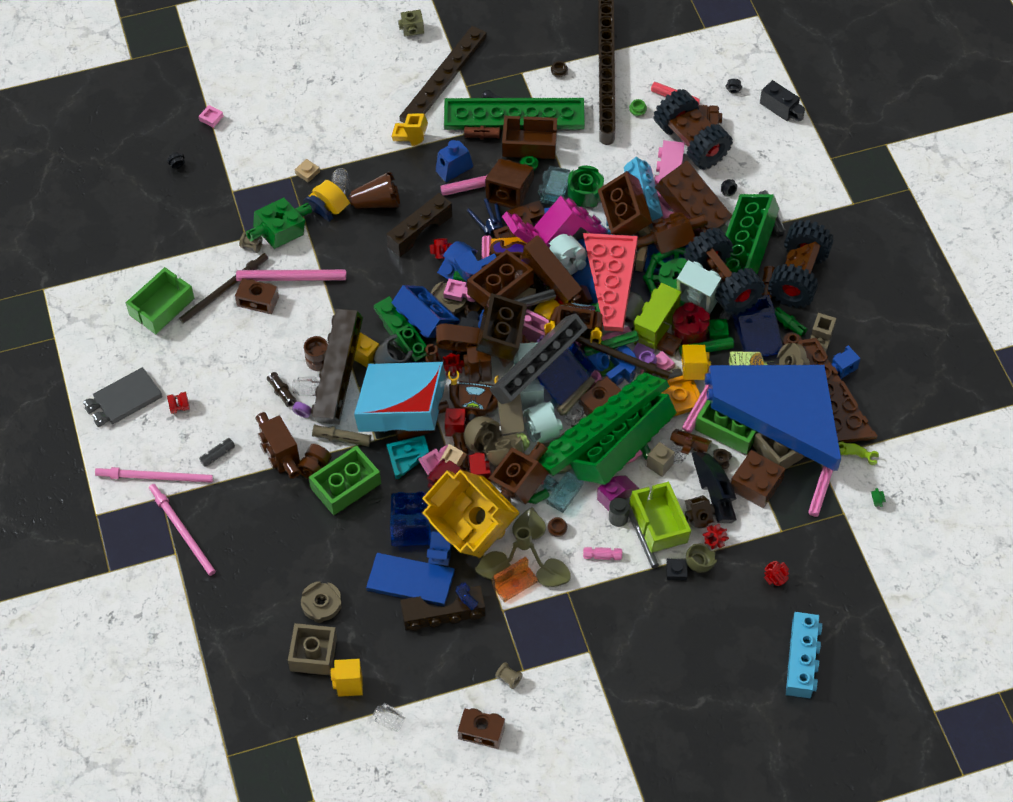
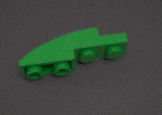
(395, 323)

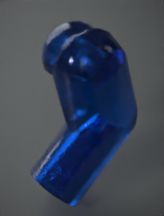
(466, 598)

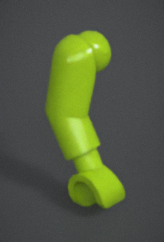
(854, 449)

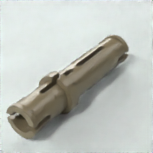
(341, 435)

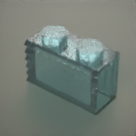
(554, 184)

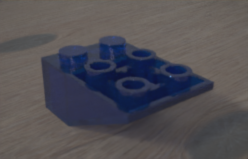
(759, 328)
(566, 373)
(407, 521)

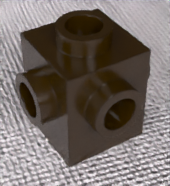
(699, 511)

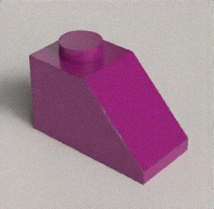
(617, 488)

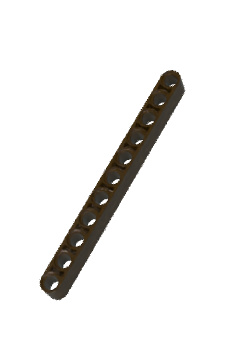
(606, 59)

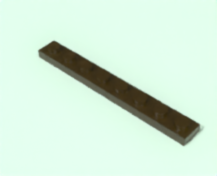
(445, 73)

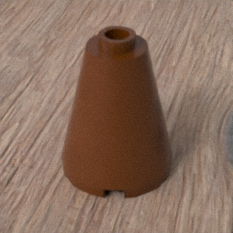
(376, 193)

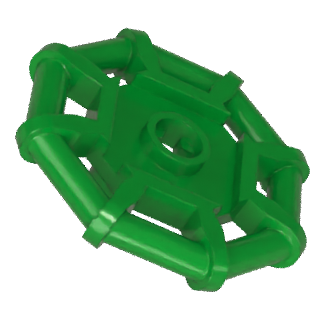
(667, 269)

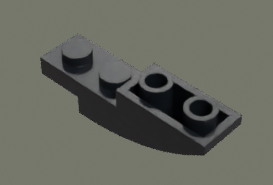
(715, 480)

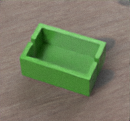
(160, 300)

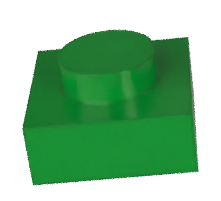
(718, 329)

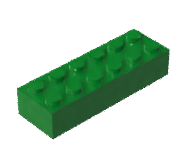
(751, 230)
(622, 444)

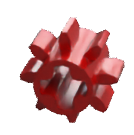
(439, 247)
(453, 364)
(715, 536)
(776, 573)

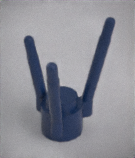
(492, 223)

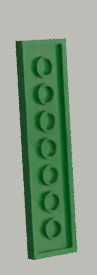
(491, 111)
(601, 422)

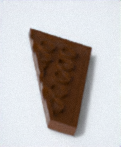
(849, 421)

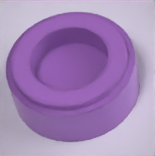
(301, 409)

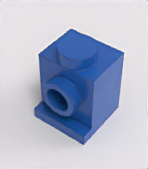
(846, 362)

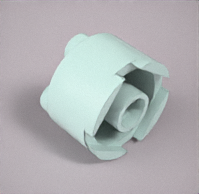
(569, 252)
(542, 423)

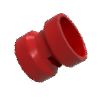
(182, 401)

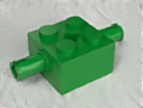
(279, 222)

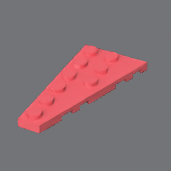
(612, 270)

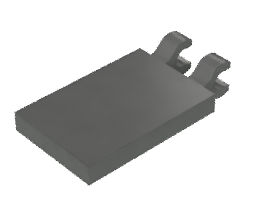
(123, 397)

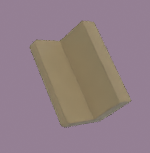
(511, 416)

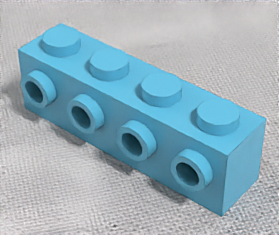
(643, 171)
(803, 655)

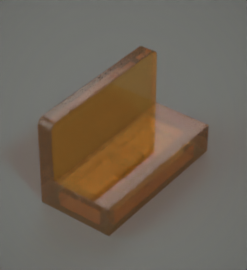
(514, 579)

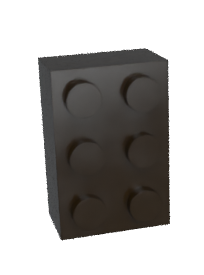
(501, 327)

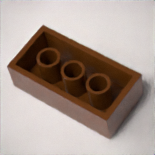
(690, 195)

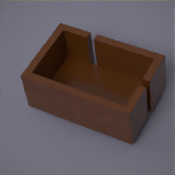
(536, 140)

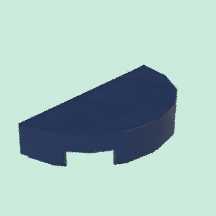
(318, 207)

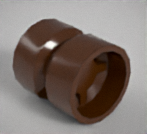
(314, 350)
(314, 460)

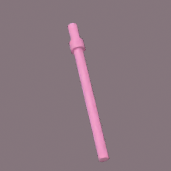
(116, 473)
(162, 501)

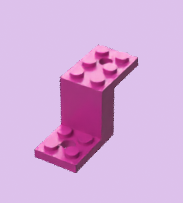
(560, 219)

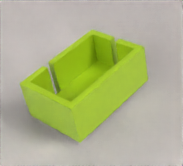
(655, 312)
(660, 517)

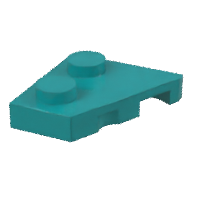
(405, 454)

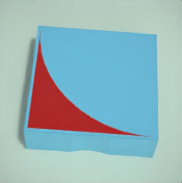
(400, 397)

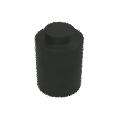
(618, 512)

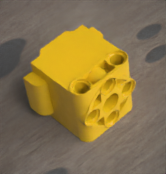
(454, 507)

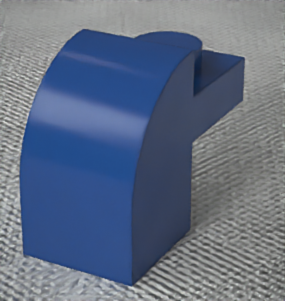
(456, 249)
(468, 265)
(622, 369)
(439, 549)

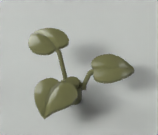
(525, 529)

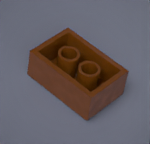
(625, 205)
(502, 276)

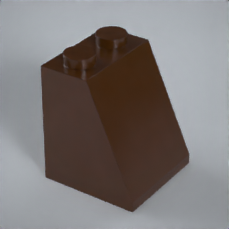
(508, 183)

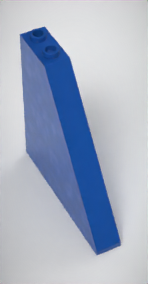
(781, 403)

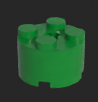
(584, 186)

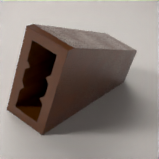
(551, 270)

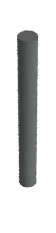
(650, 556)

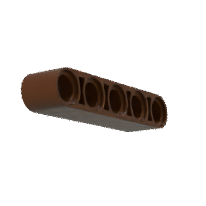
(459, 337)

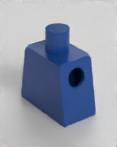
(453, 160)

